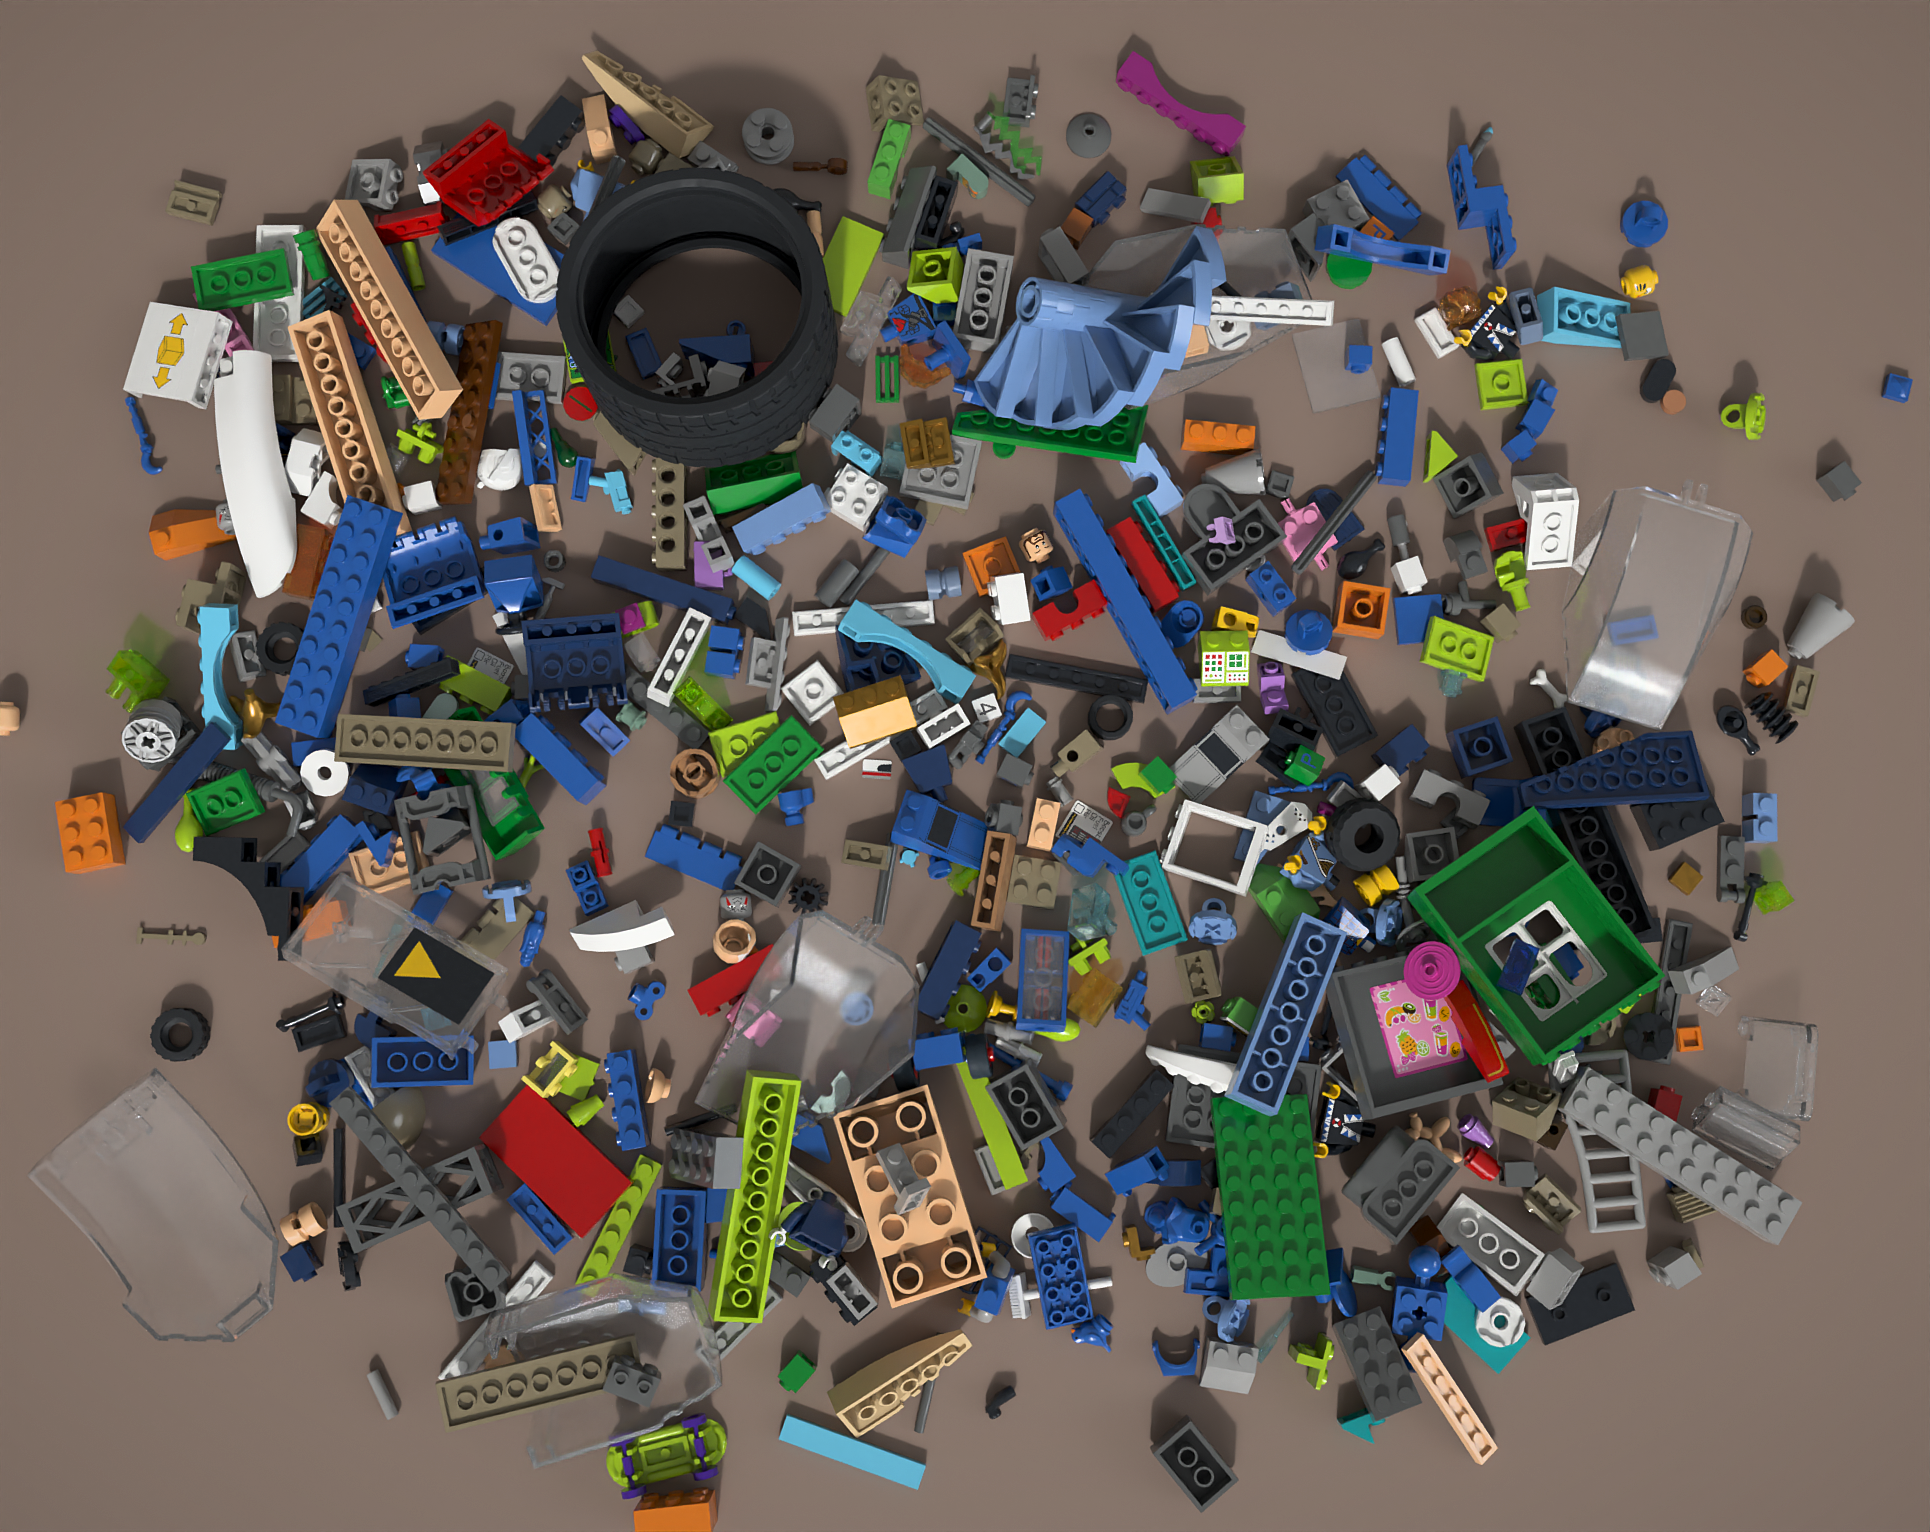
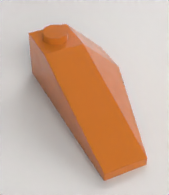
(185, 532)

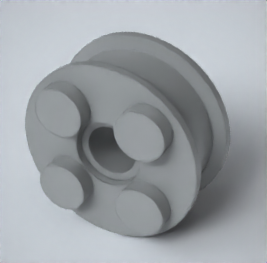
(768, 122)

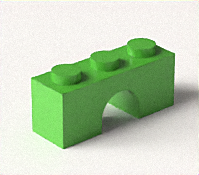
(886, 163)

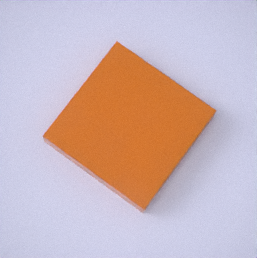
(988, 561)

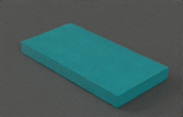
(1150, 904)
(1460, 1320)

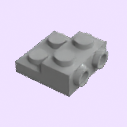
(374, 183)

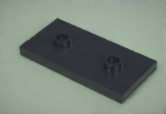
(1335, 710)
(1591, 1301)

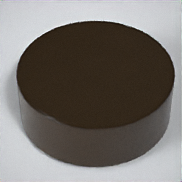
(1754, 617)

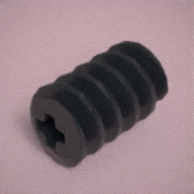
(1772, 716)

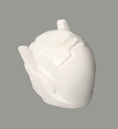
(499, 468)

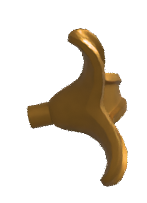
(989, 667)
(253, 711)

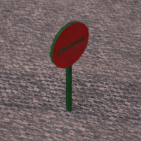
(580, 403)

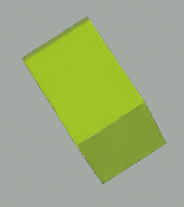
(1437, 456)

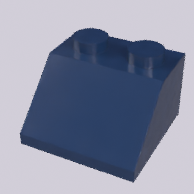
(375, 788)

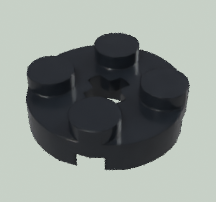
(1649, 1022)
(346, 1265)

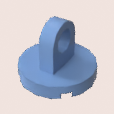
(507, 890)
(1387, 921)
(1213, 926)
(1230, 1319)

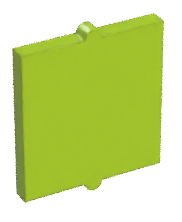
(581, 1081)

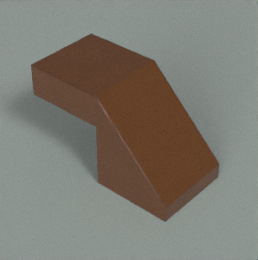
(1426, 1233)

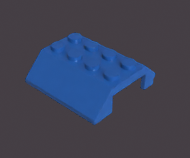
(431, 572)

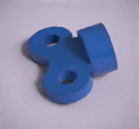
(644, 998)

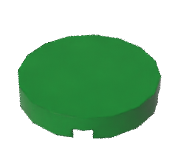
(1347, 272)

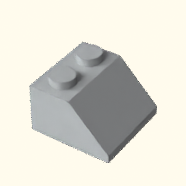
(1228, 1365)

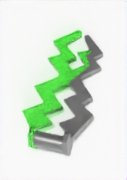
(1014, 152)

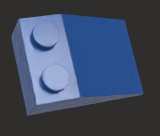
(729, 349)

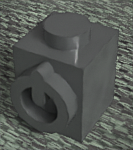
(1004, 817)

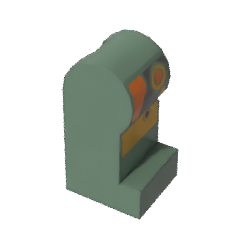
(969, 175)

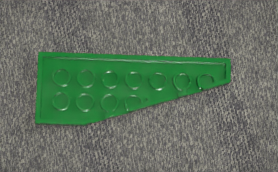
(1114, 440)

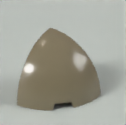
(403, 1114)

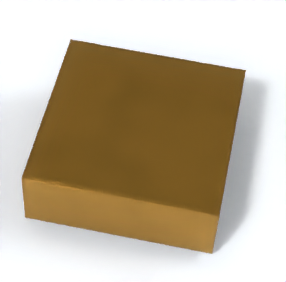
(1685, 878)

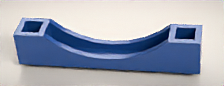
(1359, 246)

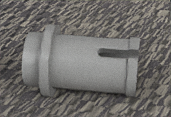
(1059, 791)

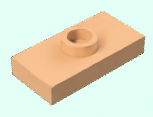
(545, 508)

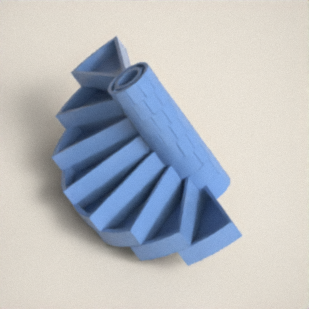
(1093, 350)

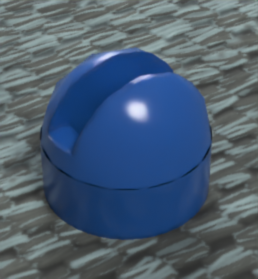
(741, 327)

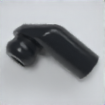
(957, 232)
(997, 1400)

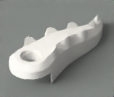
(1196, 1068)
(809, 1187)

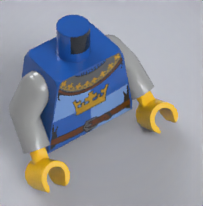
(993, 1288)

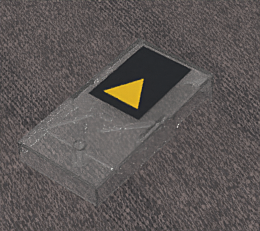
(397, 965)

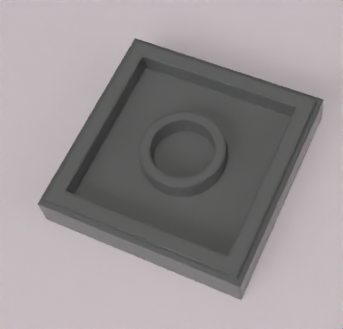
(1642, 335)

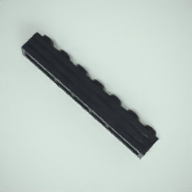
(463, 228)
(411, 681)

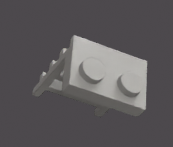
(696, 386)

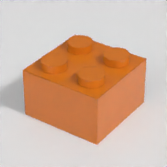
(1361, 610)

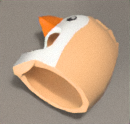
(734, 941)

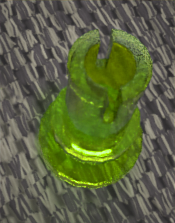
(962, 880)

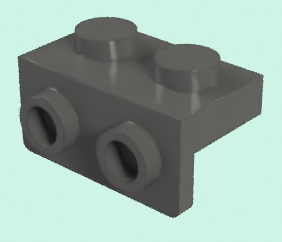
(1019, 101)

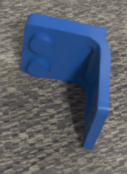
(1504, 800)

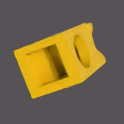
(1234, 620)

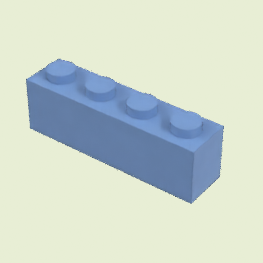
(782, 519)

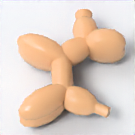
(1437, 1130)

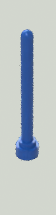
(1060, 1088)

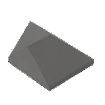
(445, 831)

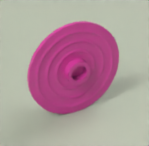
(1432, 970)

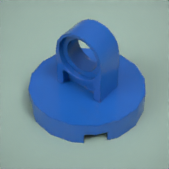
(1644, 223)
(1308, 632)

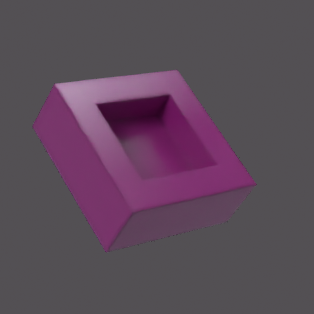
(630, 618)

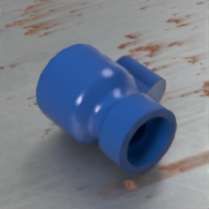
(792, 802)

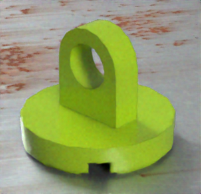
(1751, 416)

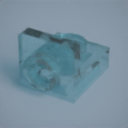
(893, 461)

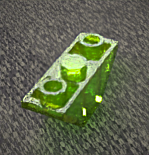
(702, 705)

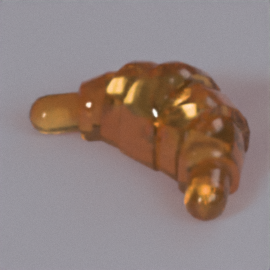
(917, 372)

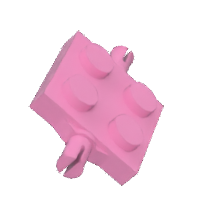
(1300, 528)

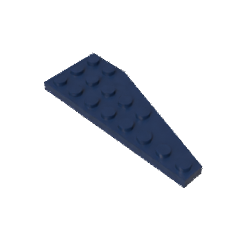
(1638, 771)

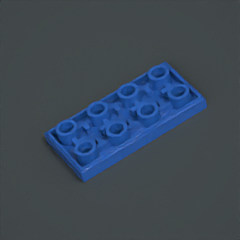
(1060, 1276)

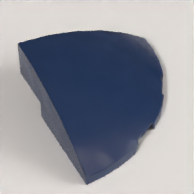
(872, 662)

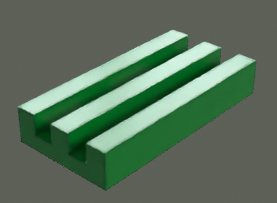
(887, 399)

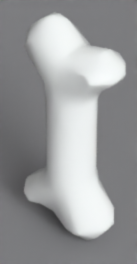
(1541, 680)

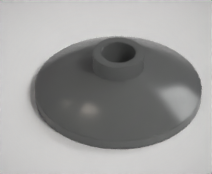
(1088, 145)

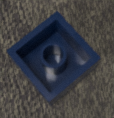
(1479, 747)

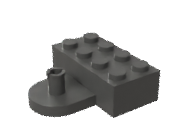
(1253, 529)

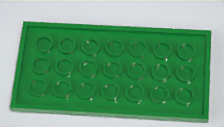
(1269, 1200)

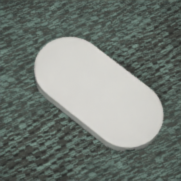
(526, 259)

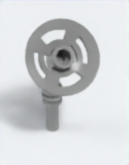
(1413, 931)

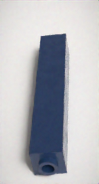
(662, 590)

